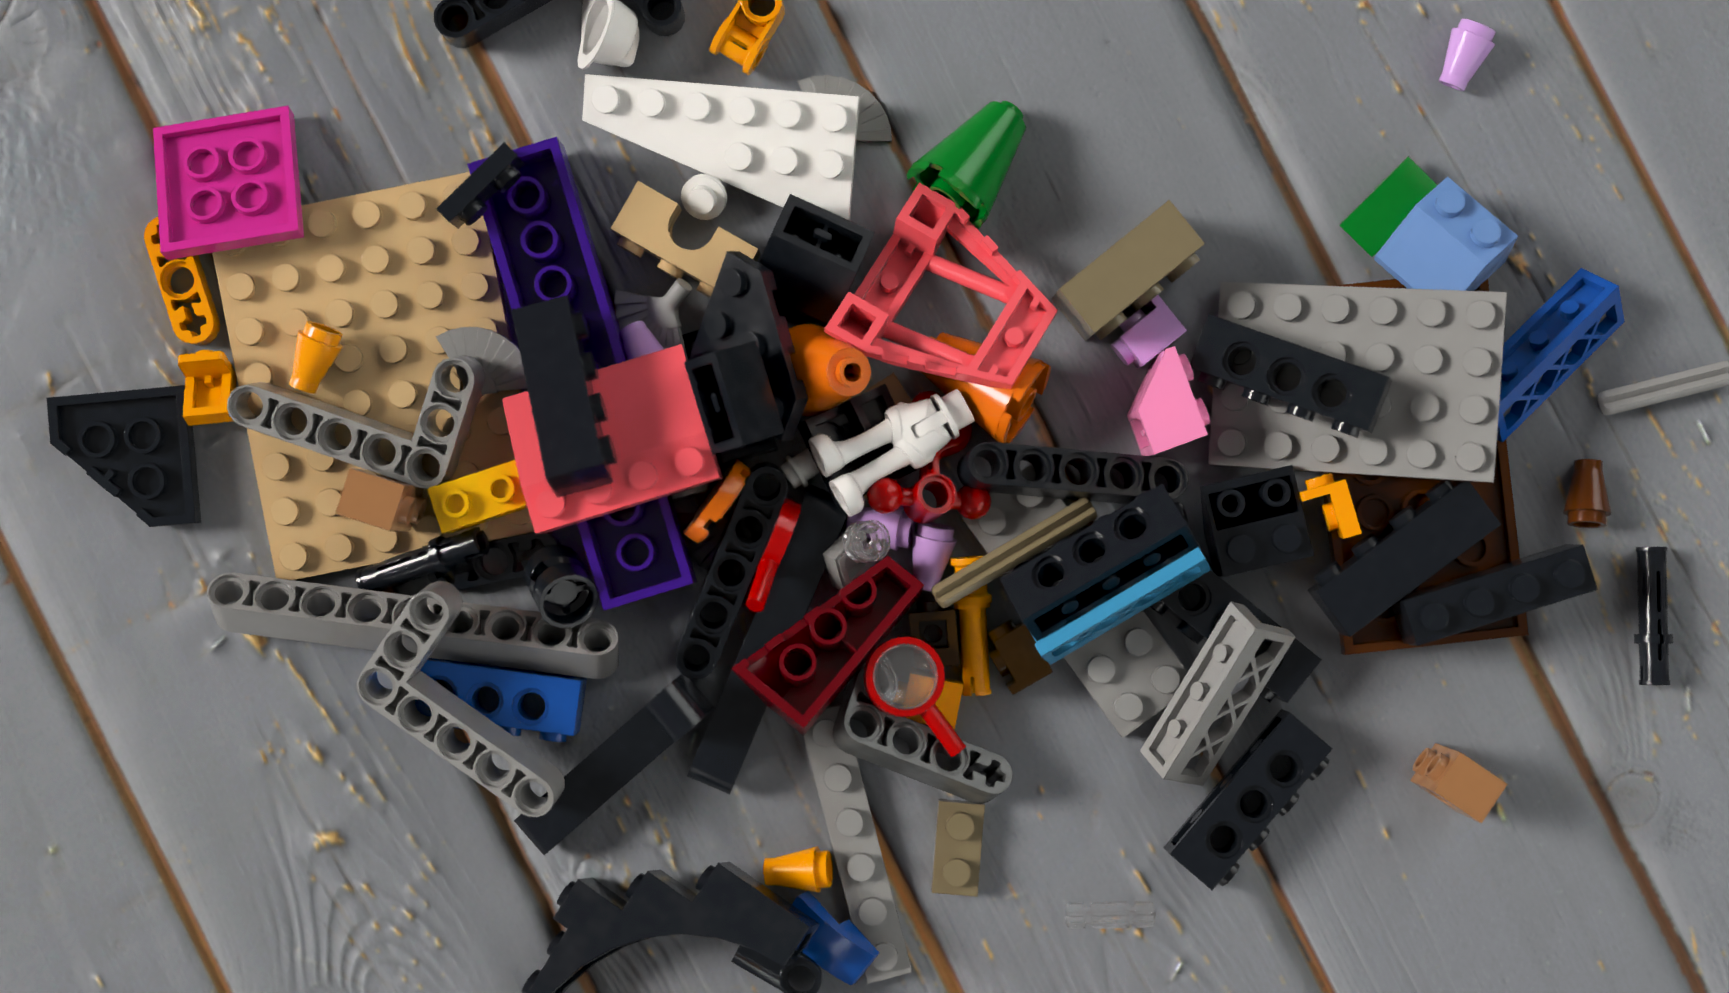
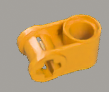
(748, 31)

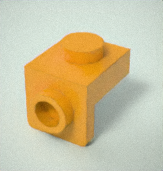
(207, 386)

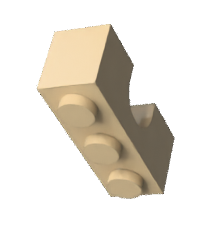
(648, 225)

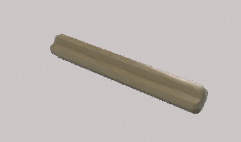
(1014, 552)

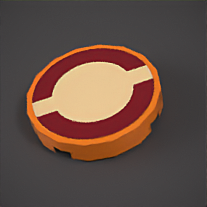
(717, 501)

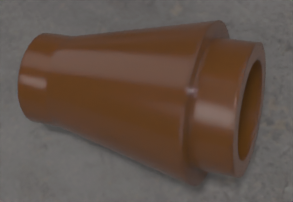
(1587, 496)

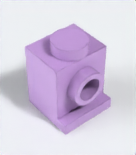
(1147, 334)

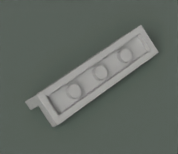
(1207, 696)

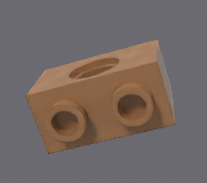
(381, 501)
(1457, 781)

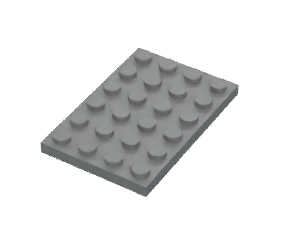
(1431, 343)

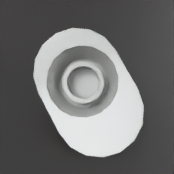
(608, 34)

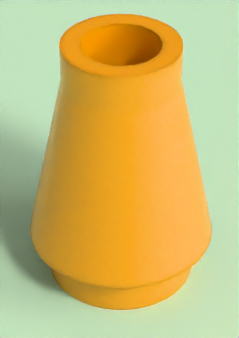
(314, 354)
(800, 870)

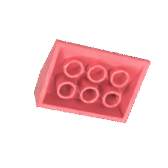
(654, 436)

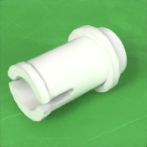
(799, 469)

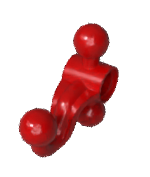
(887, 494)

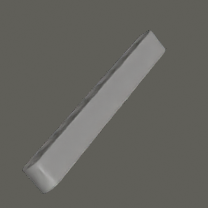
(351, 606)

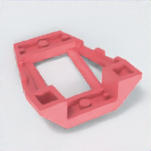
(909, 253)

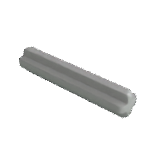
(1664, 388)

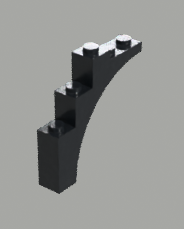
(726, 908)

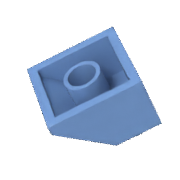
(1446, 242)

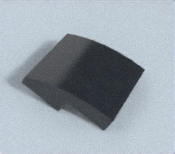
(849, 421)

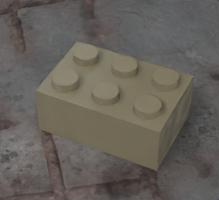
(1129, 273)

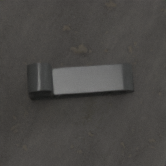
(923, 746)

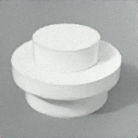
(704, 196)

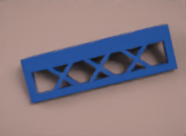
(1545, 340)

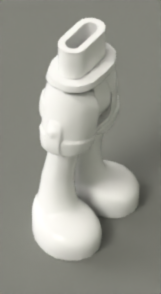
(916, 434)

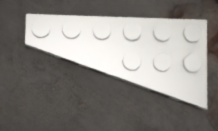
(741, 135)

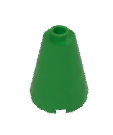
(973, 159)

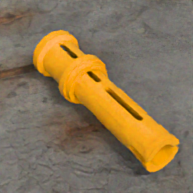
(973, 634)

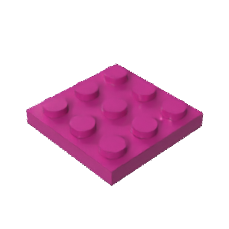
(227, 182)

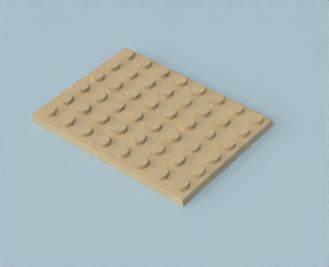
(391, 282)

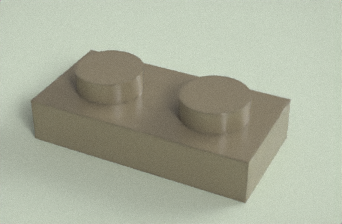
(957, 847)

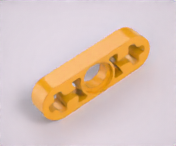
(182, 316)

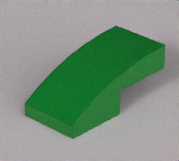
(1388, 206)

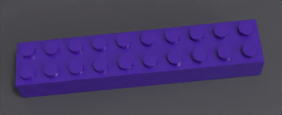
(548, 254)

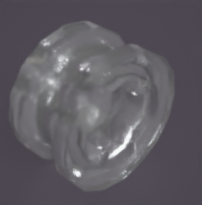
(876, 548)

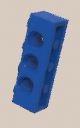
(561, 695)

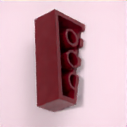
(822, 652)

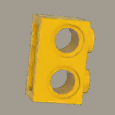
(477, 498)

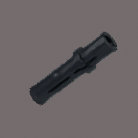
(438, 556)
(1653, 616)

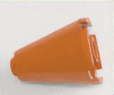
(828, 368)
(994, 409)

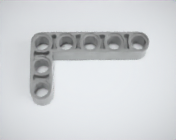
(367, 432)
(450, 711)

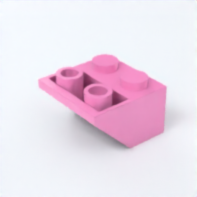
(1164, 406)

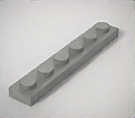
(856, 849)

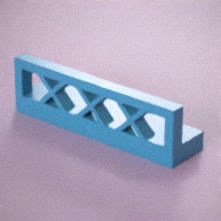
(1122, 606)

